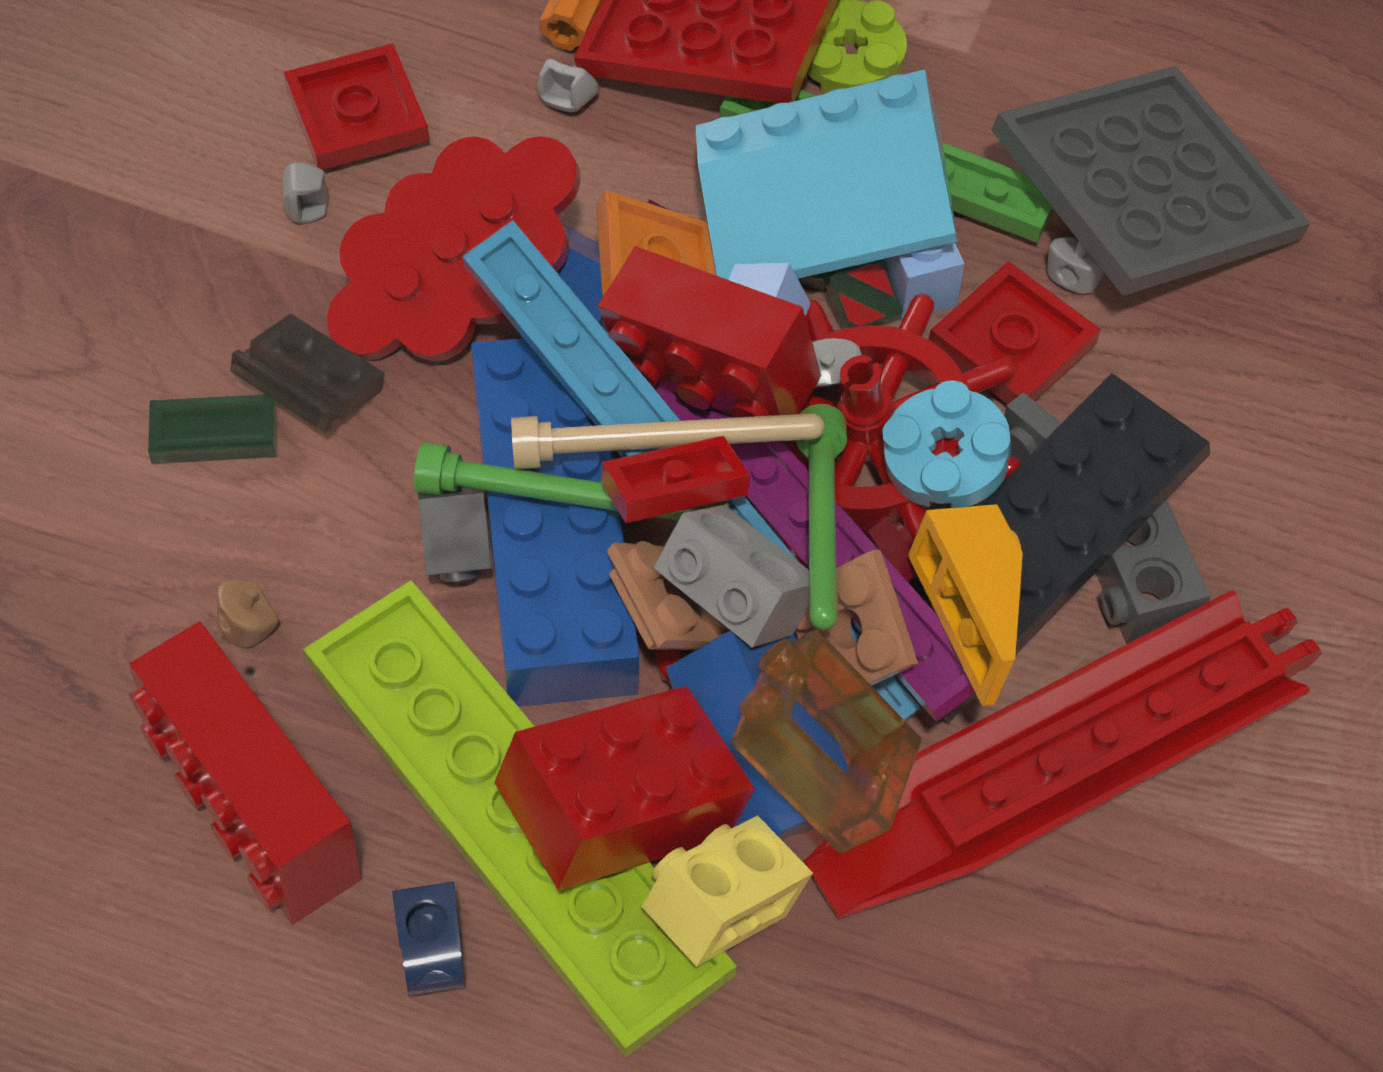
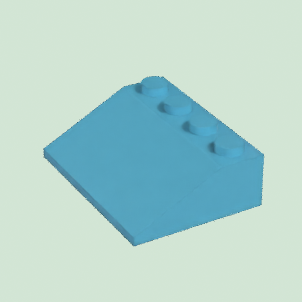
(828, 179)

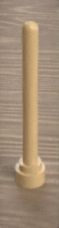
(538, 441)

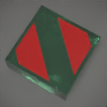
(863, 295)

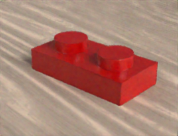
(675, 479)

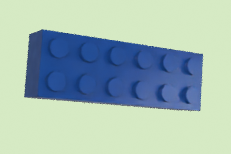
(556, 603)

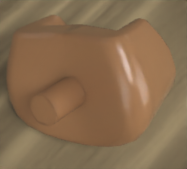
(244, 612)

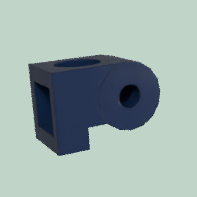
(429, 937)

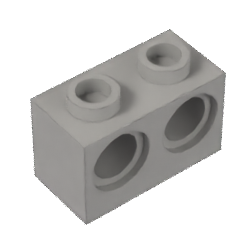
(736, 574)

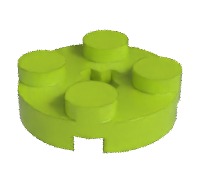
(879, 43)

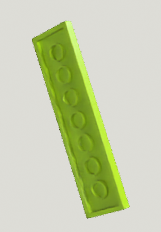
(445, 737)

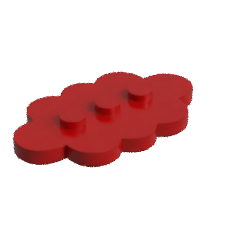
(409, 260)

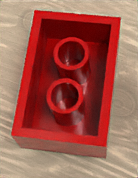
(710, 337)
(621, 785)

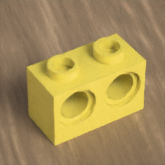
(725, 889)

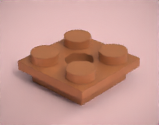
(659, 608)
(885, 643)

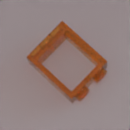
(882, 744)

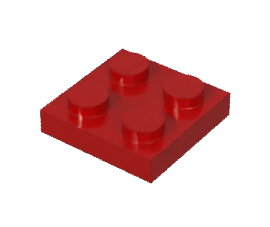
(356, 106)
(1020, 321)

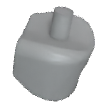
(565, 86)
(304, 193)
(1073, 266)
(831, 356)

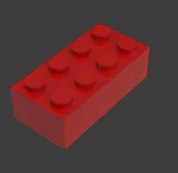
(244, 773)

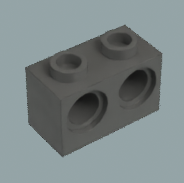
(1156, 565)

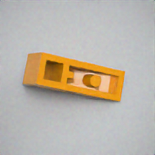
(973, 580)

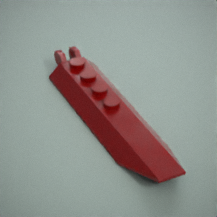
(1070, 750)

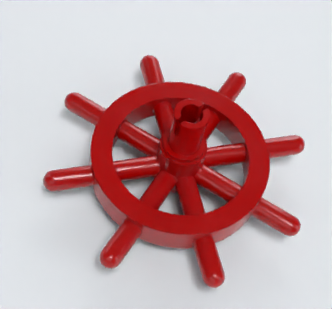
(868, 403)

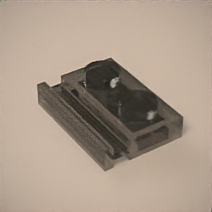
(307, 372)

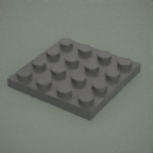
(1149, 179)

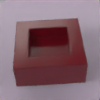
(893, 542)

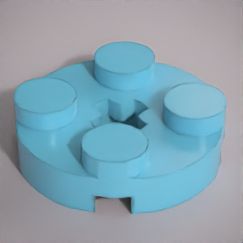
(939, 414)

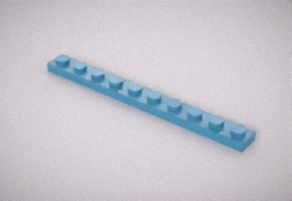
(593, 364)

